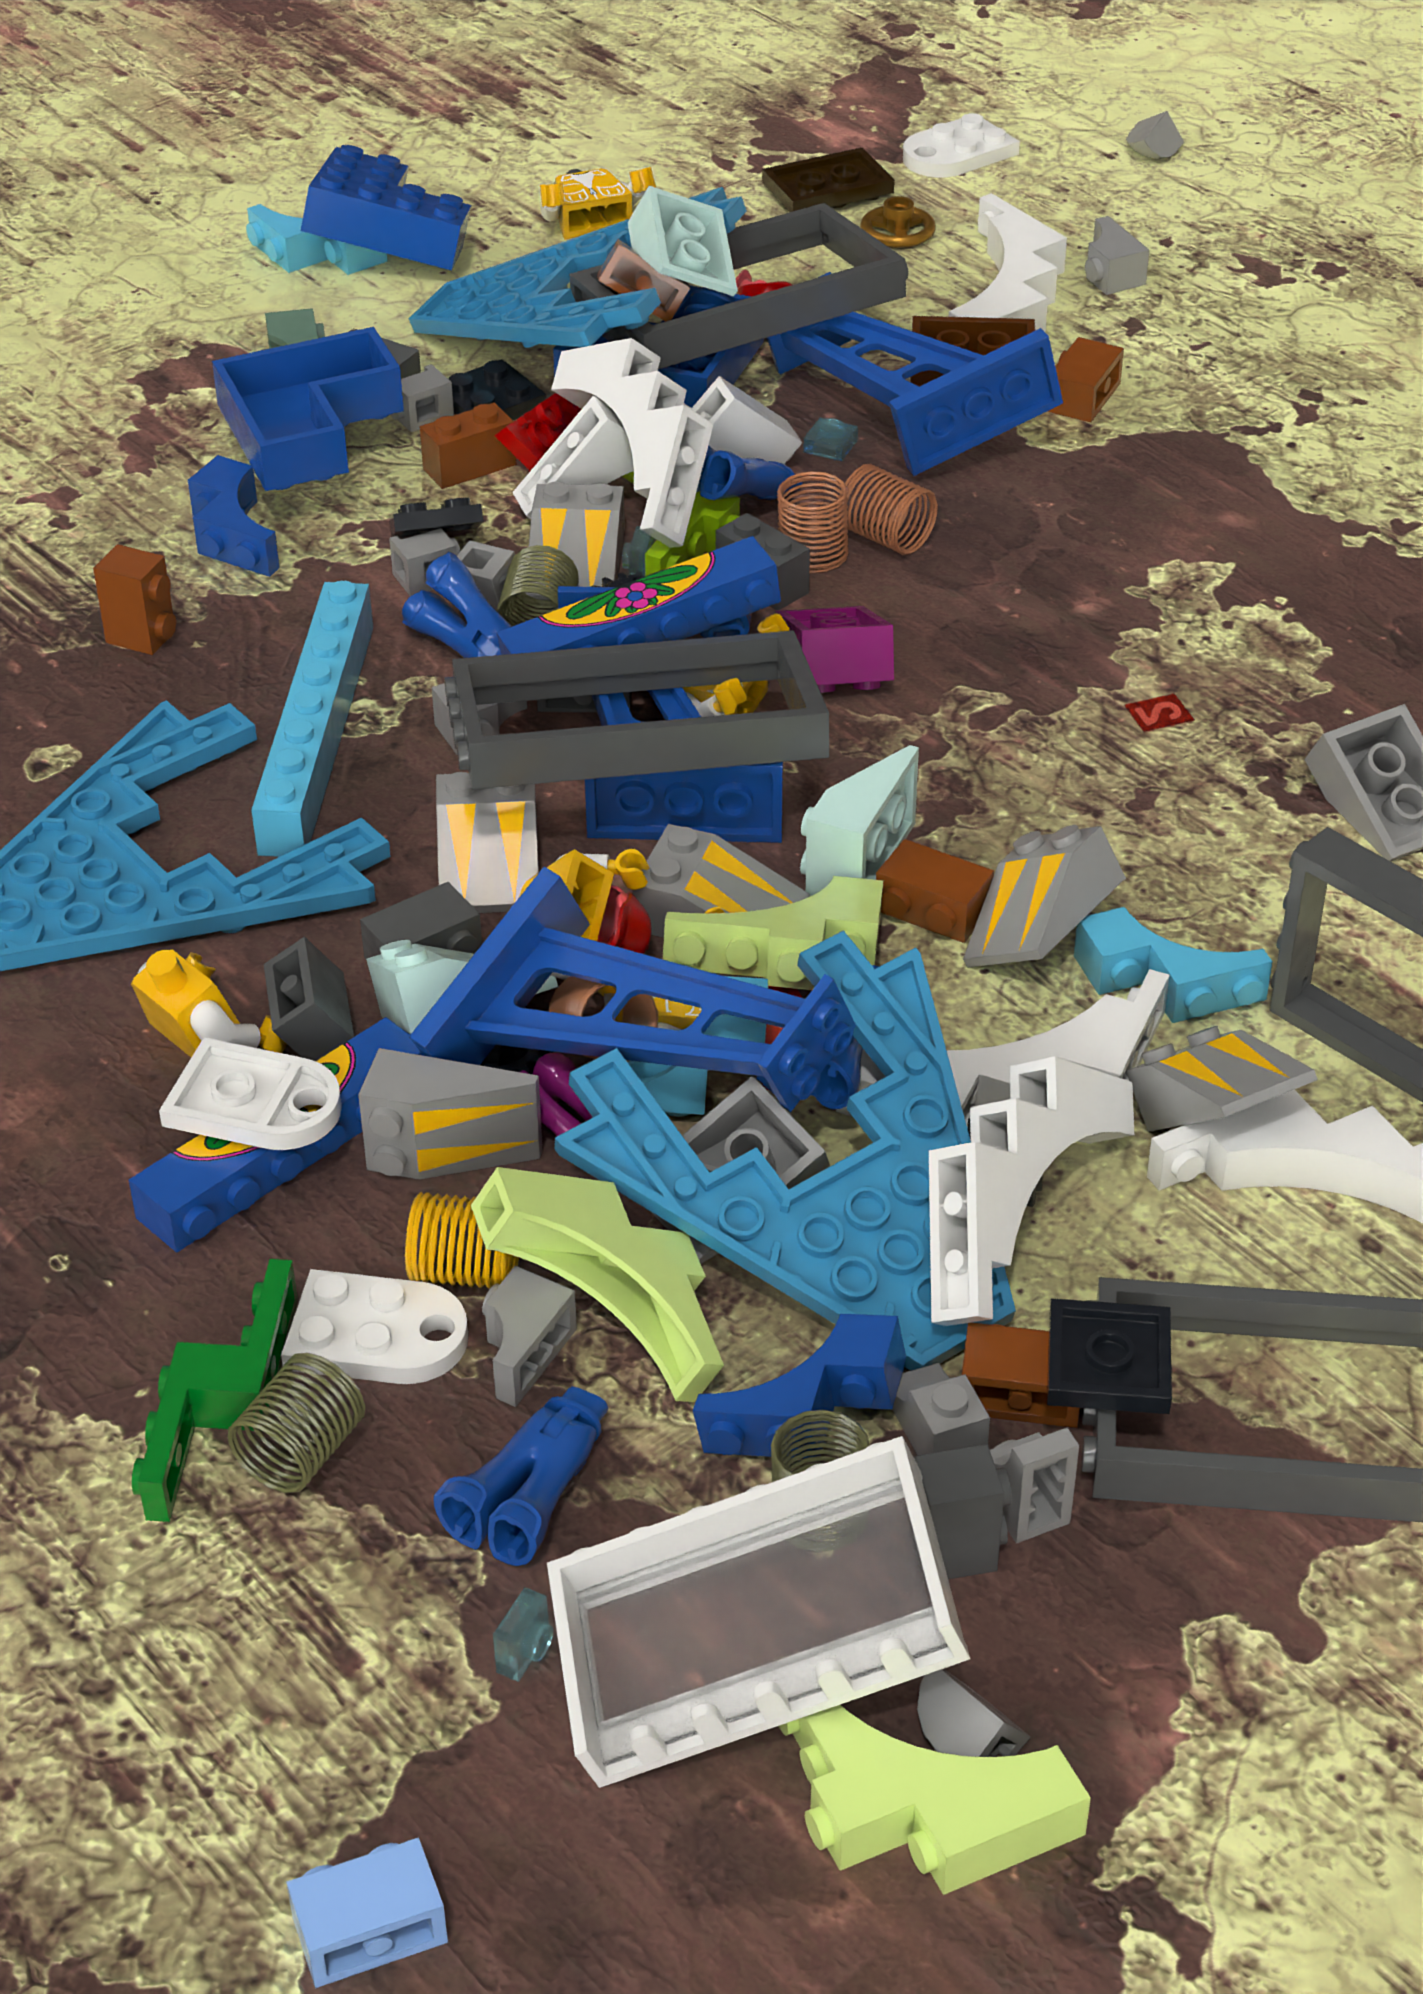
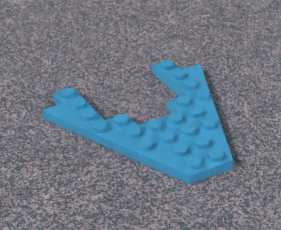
(530, 294)
(86, 888)
(848, 1234)

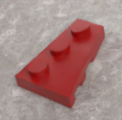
(538, 429)

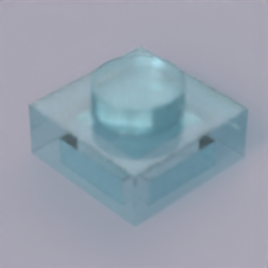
(830, 439)
(634, 552)
(522, 1635)

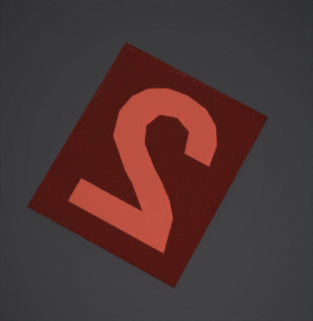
(1159, 712)

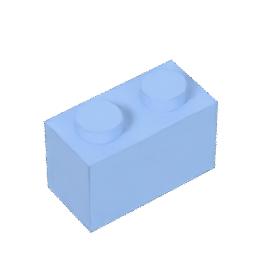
(367, 1911)

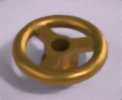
(897, 217)

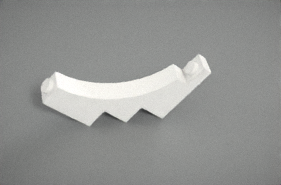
(1027, 262)
(663, 433)
(599, 451)
(1103, 1038)
(1292, 1146)
(986, 1184)

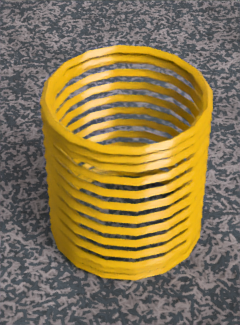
(424, 1271)

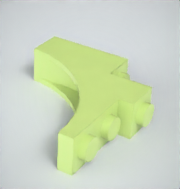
(770, 939)
(632, 1270)
(952, 1810)

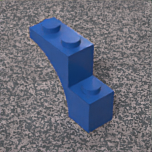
(220, 503)
(853, 1368)

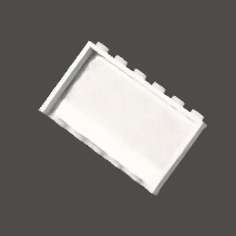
(752, 1612)

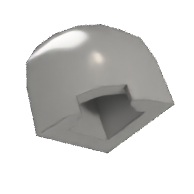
(1155, 137)
(963, 1721)

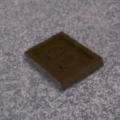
(828, 180)

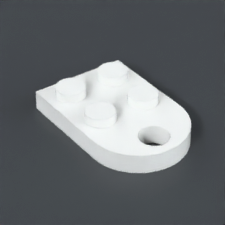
(958, 147)
(252, 1097)
(377, 1327)

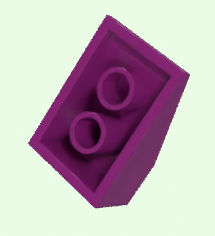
(844, 645)

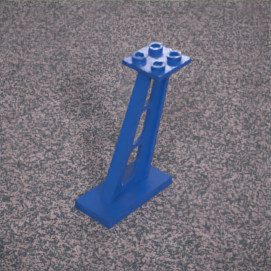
(947, 415)
(726, 801)
(544, 937)

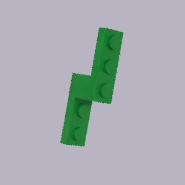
(212, 1389)

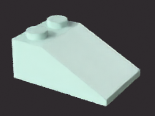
(683, 240)
(860, 821)
(414, 977)

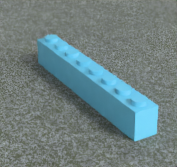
(313, 719)

